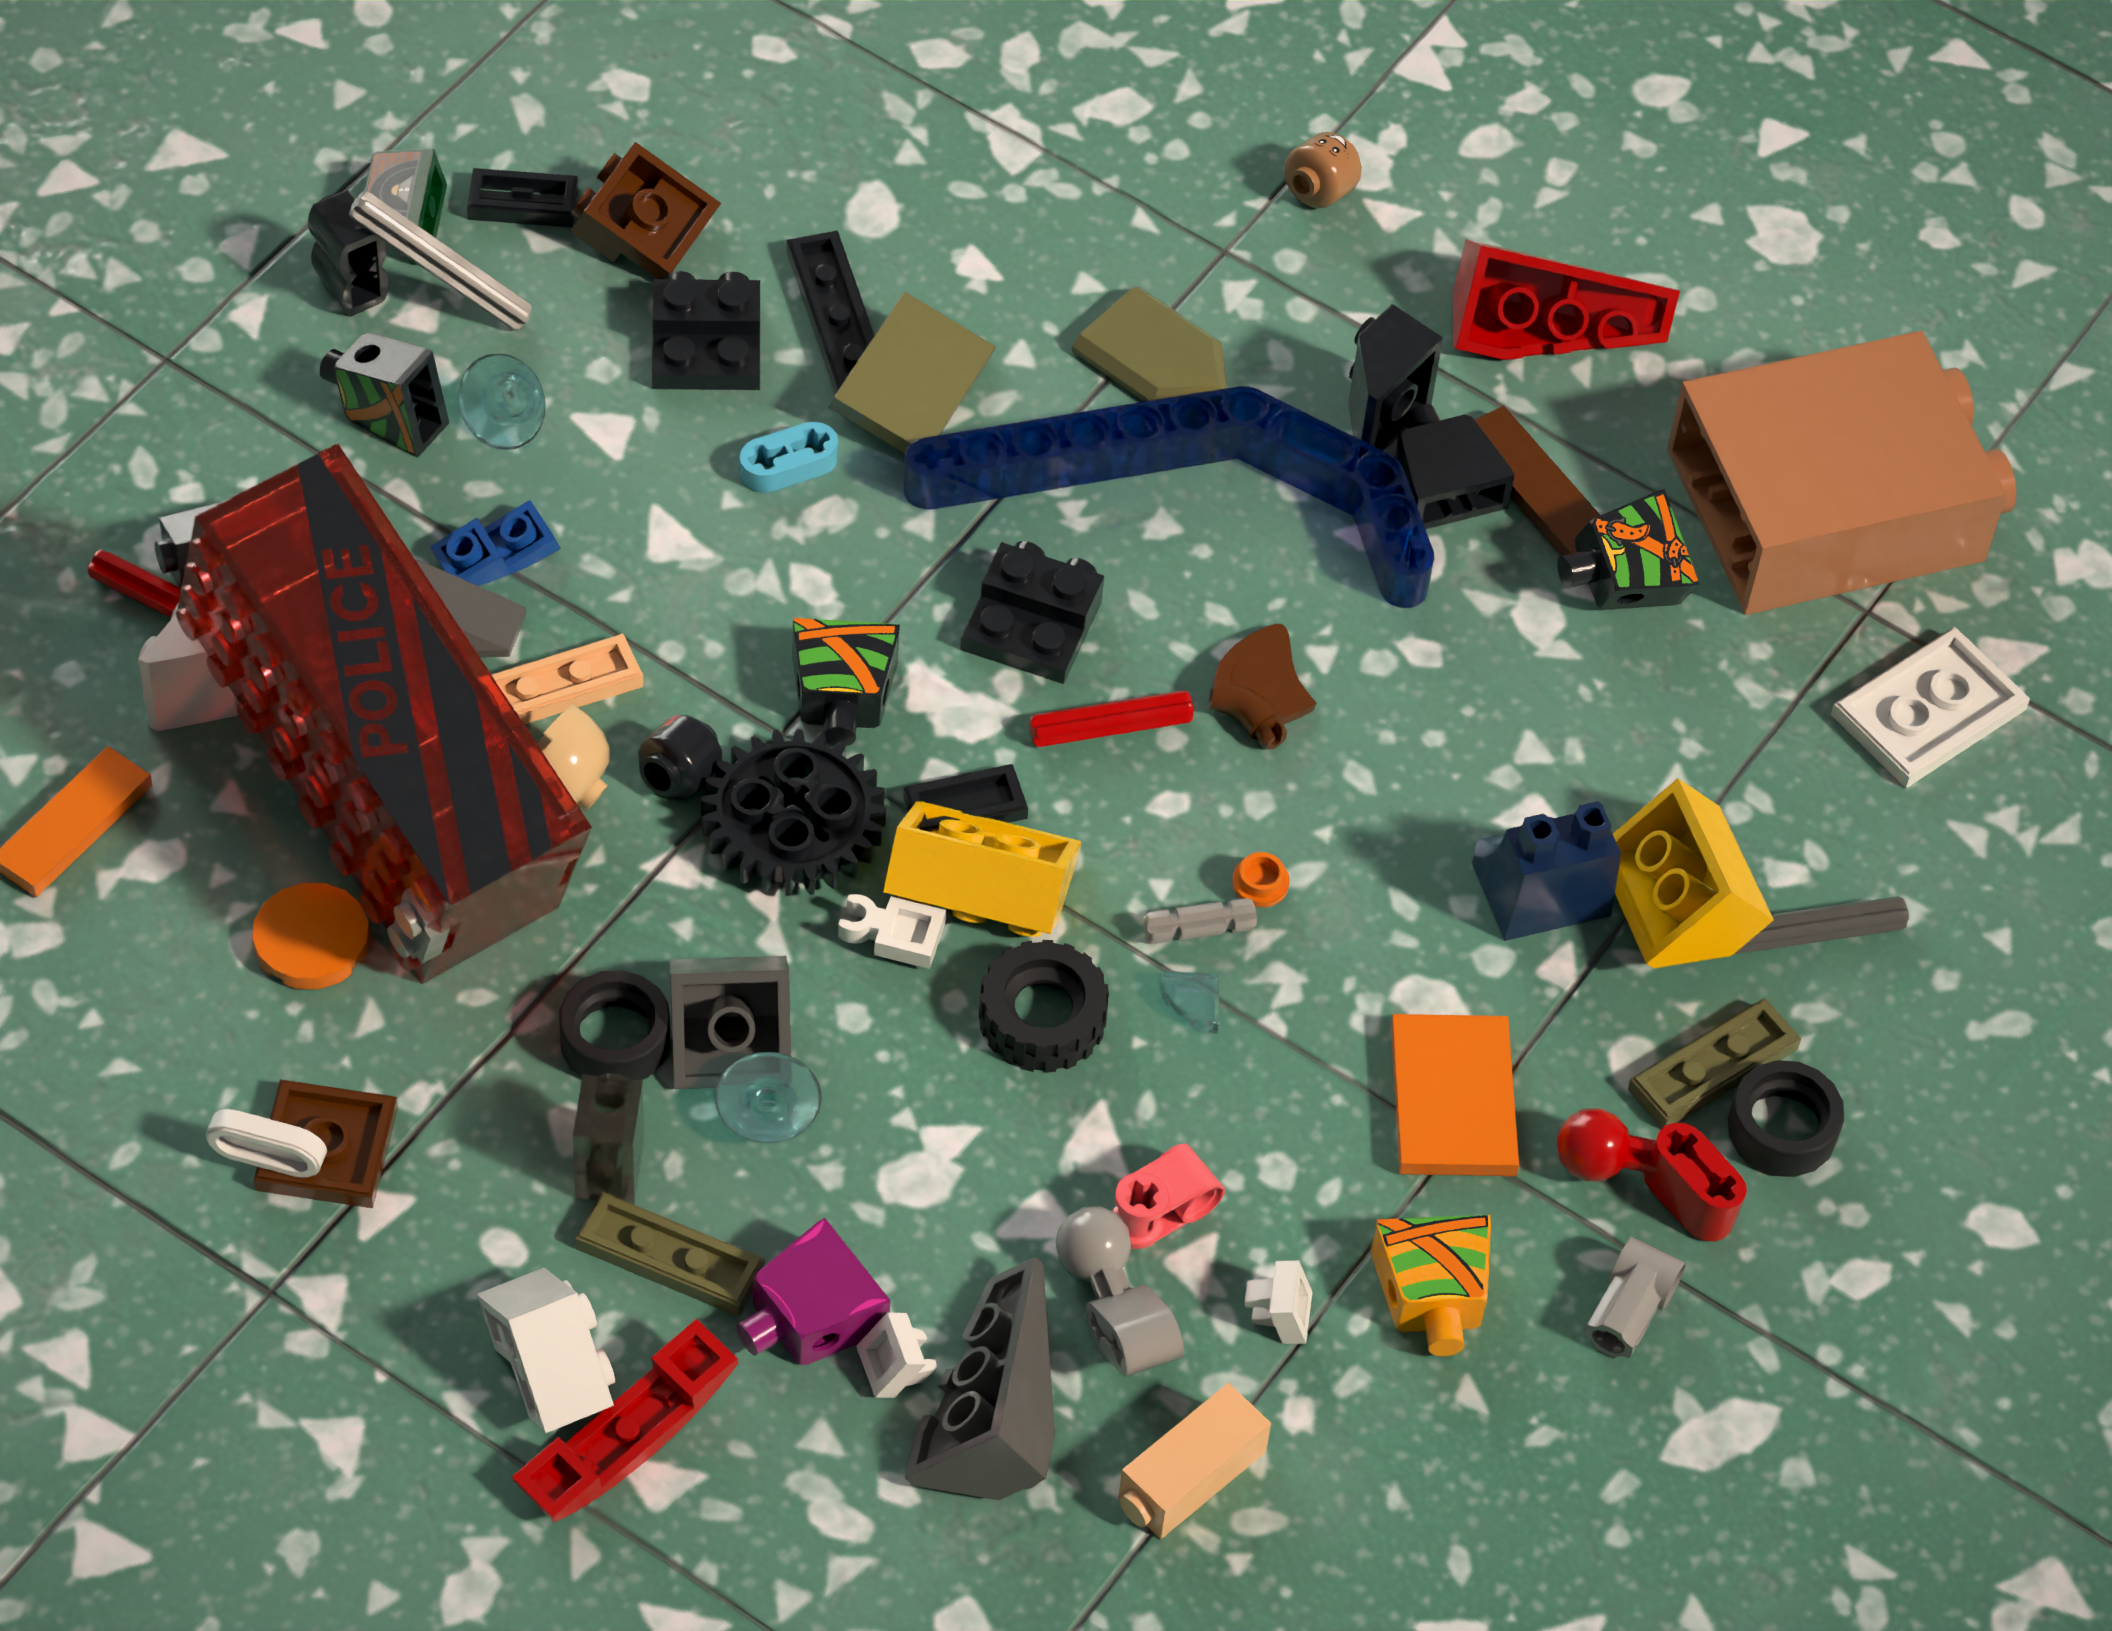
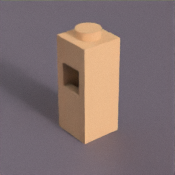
(1193, 1461)

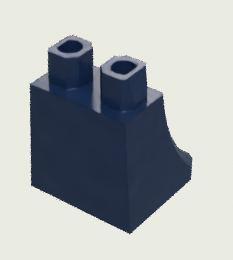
(1550, 871)

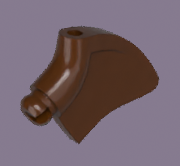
(1261, 686)

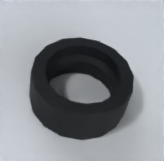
(615, 990)
(1801, 1084)

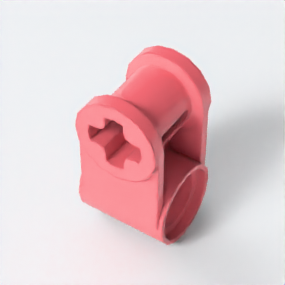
(1166, 1195)

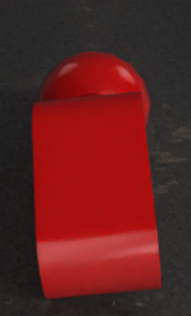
(1677, 1168)

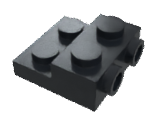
(706, 332)
(1033, 611)

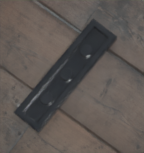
(831, 301)

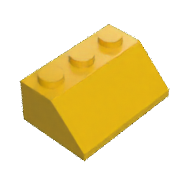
(982, 869)
(1686, 881)

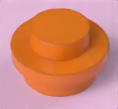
(1261, 879)

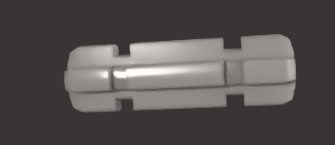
(1200, 921)

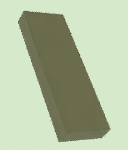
(1713, 1063)
(669, 1253)

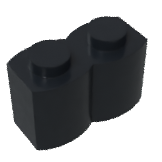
(347, 255)

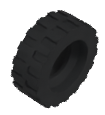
(1049, 965)

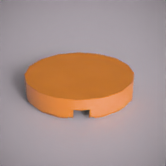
(310, 935)

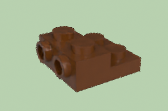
(643, 212)

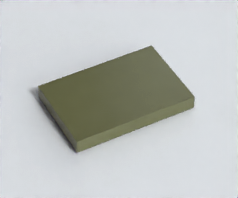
(912, 375)

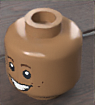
(1326, 169)

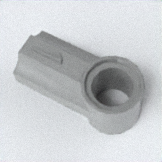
(1637, 1288)

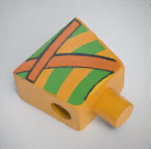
(1434, 1275)

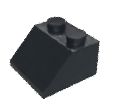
(1391, 374)

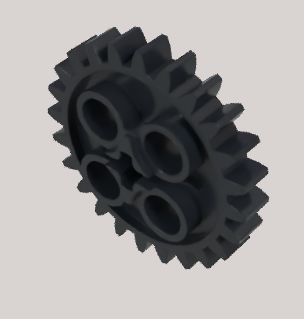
(793, 812)

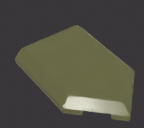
(1152, 349)

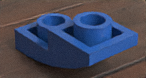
(498, 549)

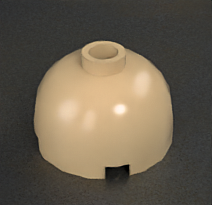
(577, 754)

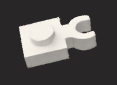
(900, 932)

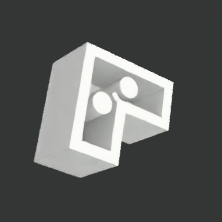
(548, 1341)

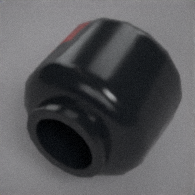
(679, 757)

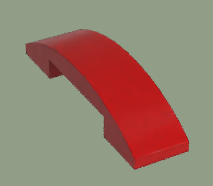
(631, 1431)

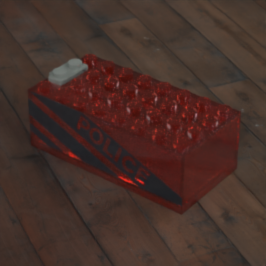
(379, 714)

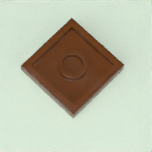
(356, 1134)

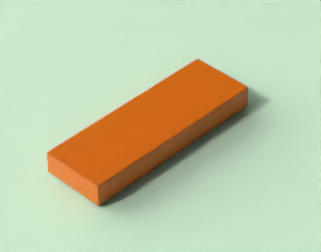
(72, 821)

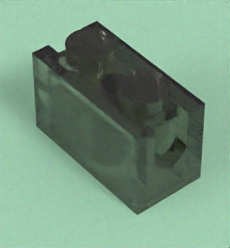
(605, 1120)

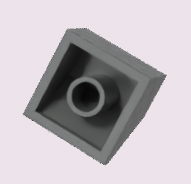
(726, 1013)

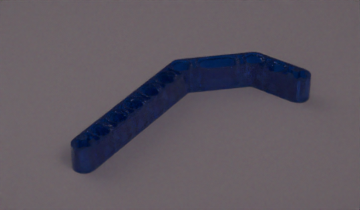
(1184, 434)

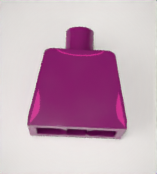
(813, 1299)

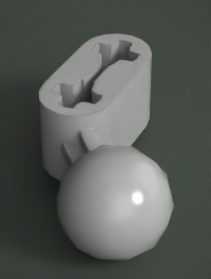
(1126, 1323)

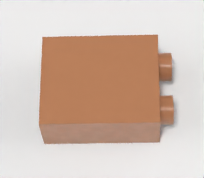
(1838, 471)

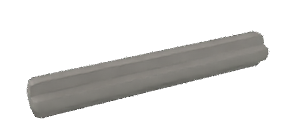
(440, 260)

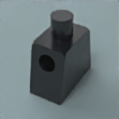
(1452, 467)

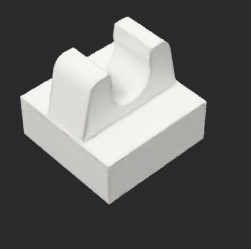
(1282, 1301)
(894, 1355)

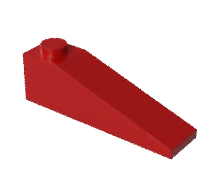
(1534, 305)

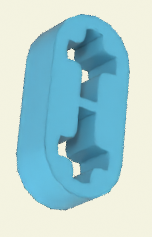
(788, 456)

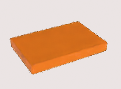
(1454, 1095)

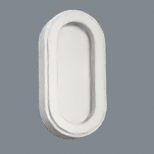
(266, 1143)

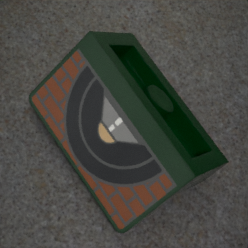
(410, 184)

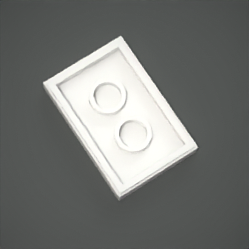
(1930, 707)

